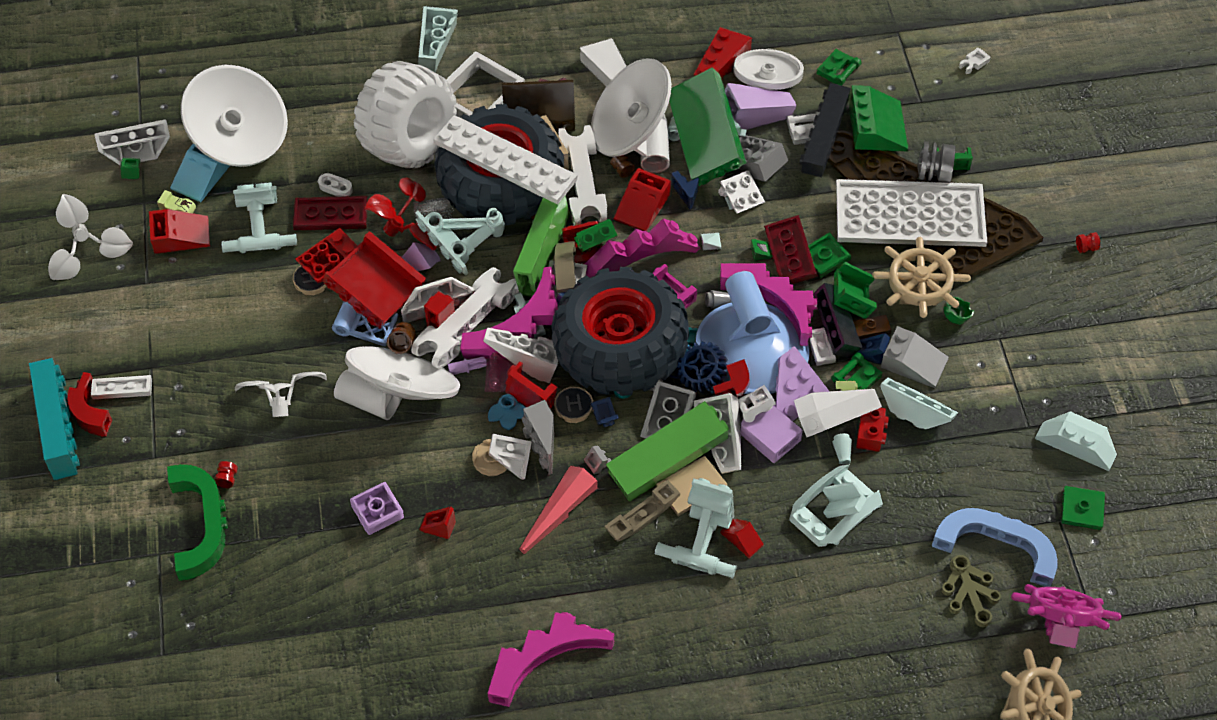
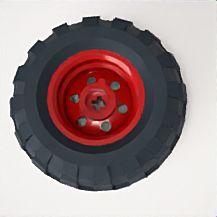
(477, 190)
(620, 331)

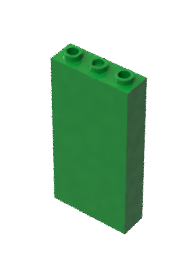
(706, 127)

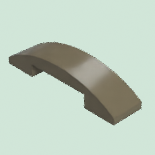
(565, 266)
(644, 513)

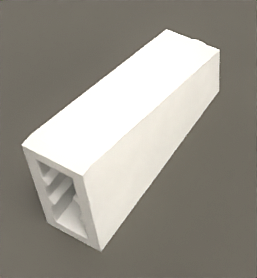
(602, 60)

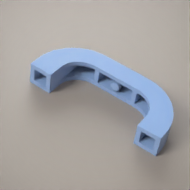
(1003, 529)

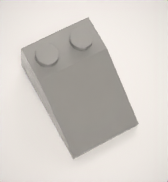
(914, 358)
(666, 406)

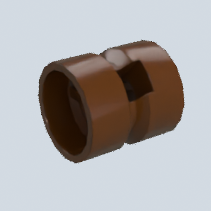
(401, 338)

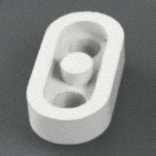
(338, 186)

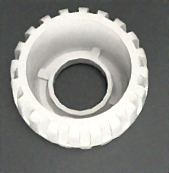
(403, 113)

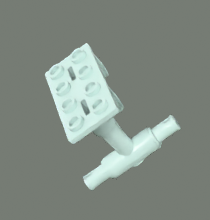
(255, 200)
(450, 243)
(713, 507)

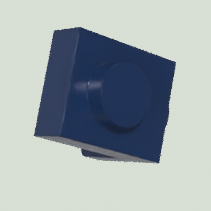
(604, 412)

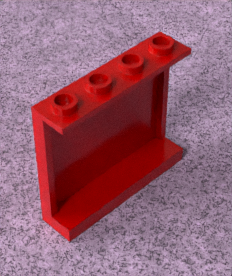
(374, 280)

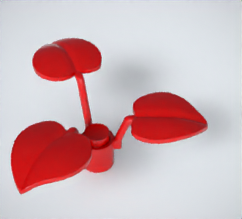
(383, 207)

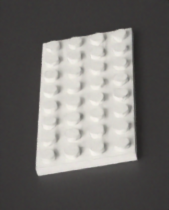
(907, 210)

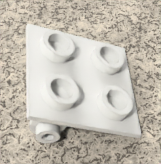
(741, 192)

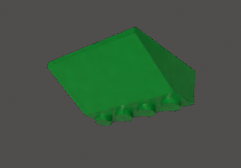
(876, 120)

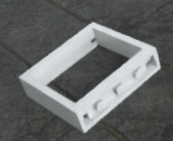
(469, 67)

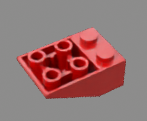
(643, 200)
(178, 230)
(326, 254)

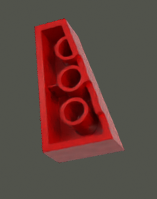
(723, 51)

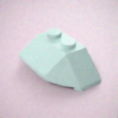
(915, 406)
(1079, 438)

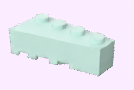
(435, 34)

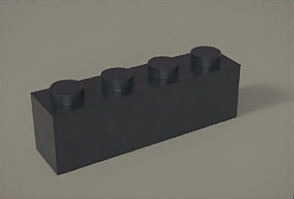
(837, 323)

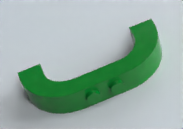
(206, 555)

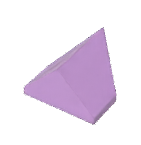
(420, 256)

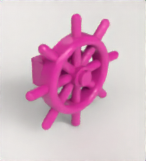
(1065, 612)

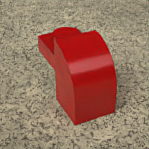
(739, 380)

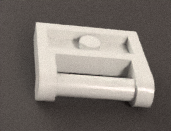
(800, 133)
(761, 400)

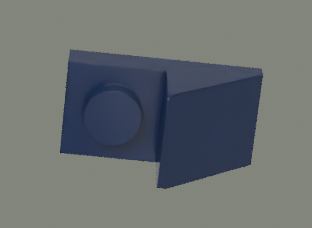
(686, 190)
(874, 348)

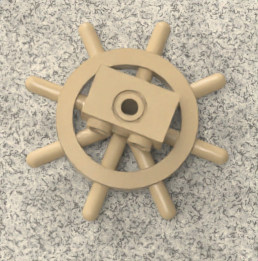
(921, 284)
(1032, 702)

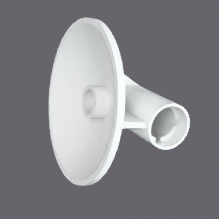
(233, 115)
(633, 115)
(381, 378)

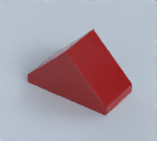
(439, 522)
(743, 536)

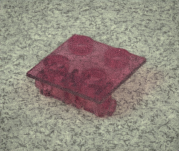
(497, 373)

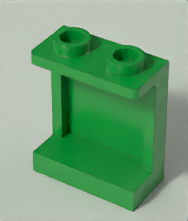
(595, 236)
(852, 290)

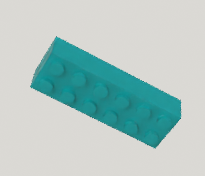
(54, 419)

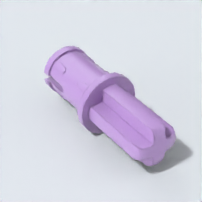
(466, 365)

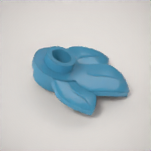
(506, 414)

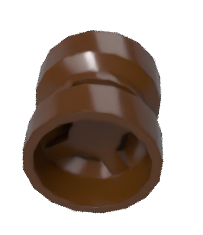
(623, 166)

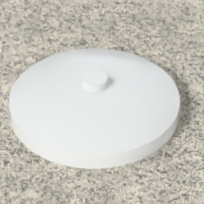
(768, 69)

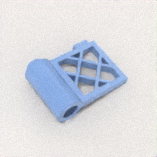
(349, 320)

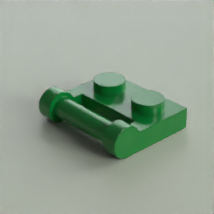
(835, 63)
(864, 377)

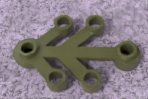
(971, 588)

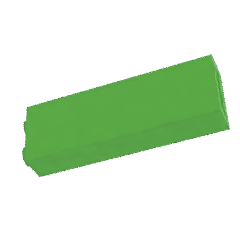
(540, 245)
(667, 450)

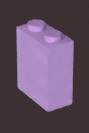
(772, 433)

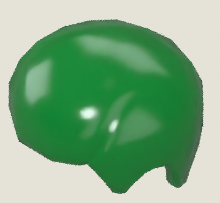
(960, 314)

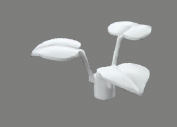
(70, 214)
(278, 403)

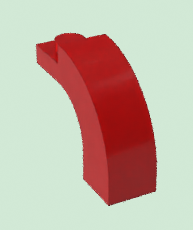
(88, 418)

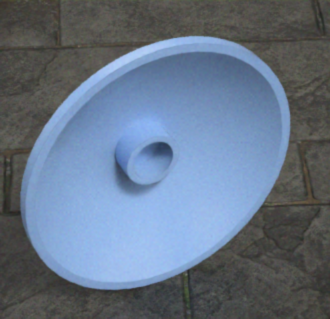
(750, 332)

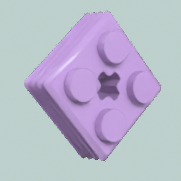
(387, 512)

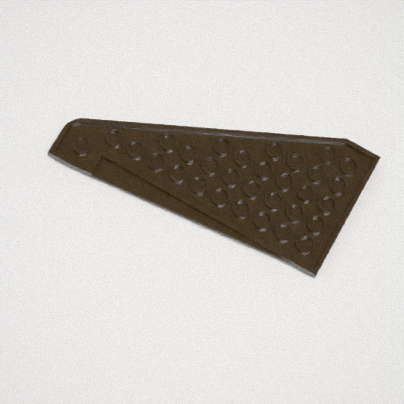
(1005, 229)

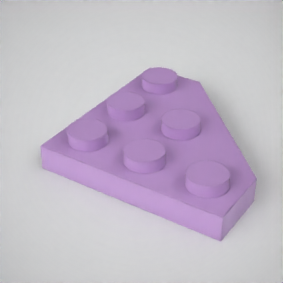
(794, 381)

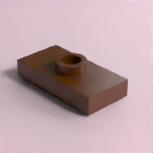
(872, 326)

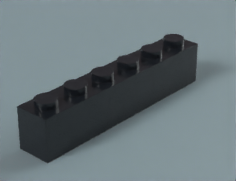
(825, 130)

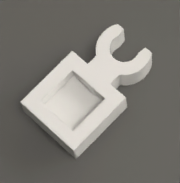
(975, 59)

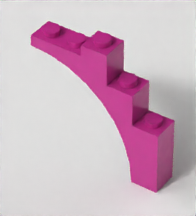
(641, 244)
(796, 305)
(536, 312)
(538, 647)

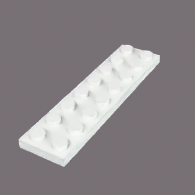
(505, 159)

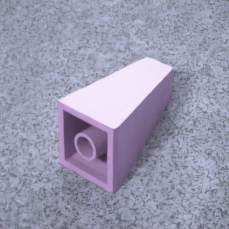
(758, 106)

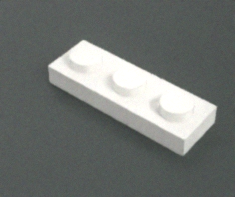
(121, 387)

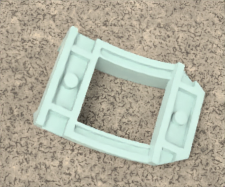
(816, 529)

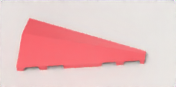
(571, 491)

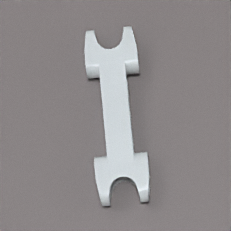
(586, 201)
(447, 337)

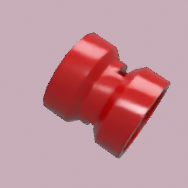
(1088, 242)
(226, 474)

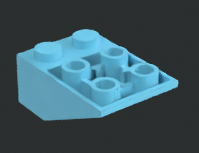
(197, 174)

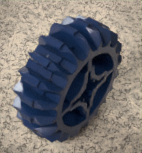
(709, 374)

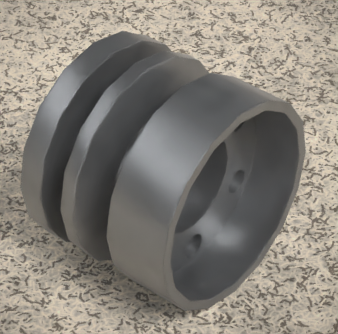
(936, 162)

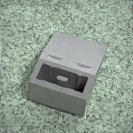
(762, 157)
(540, 430)

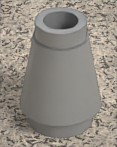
(716, 299)

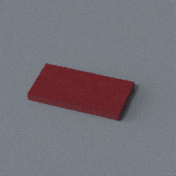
(330, 213)
(790, 250)

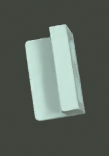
(843, 499)

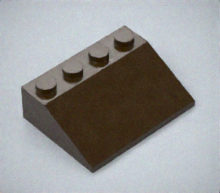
(544, 98)

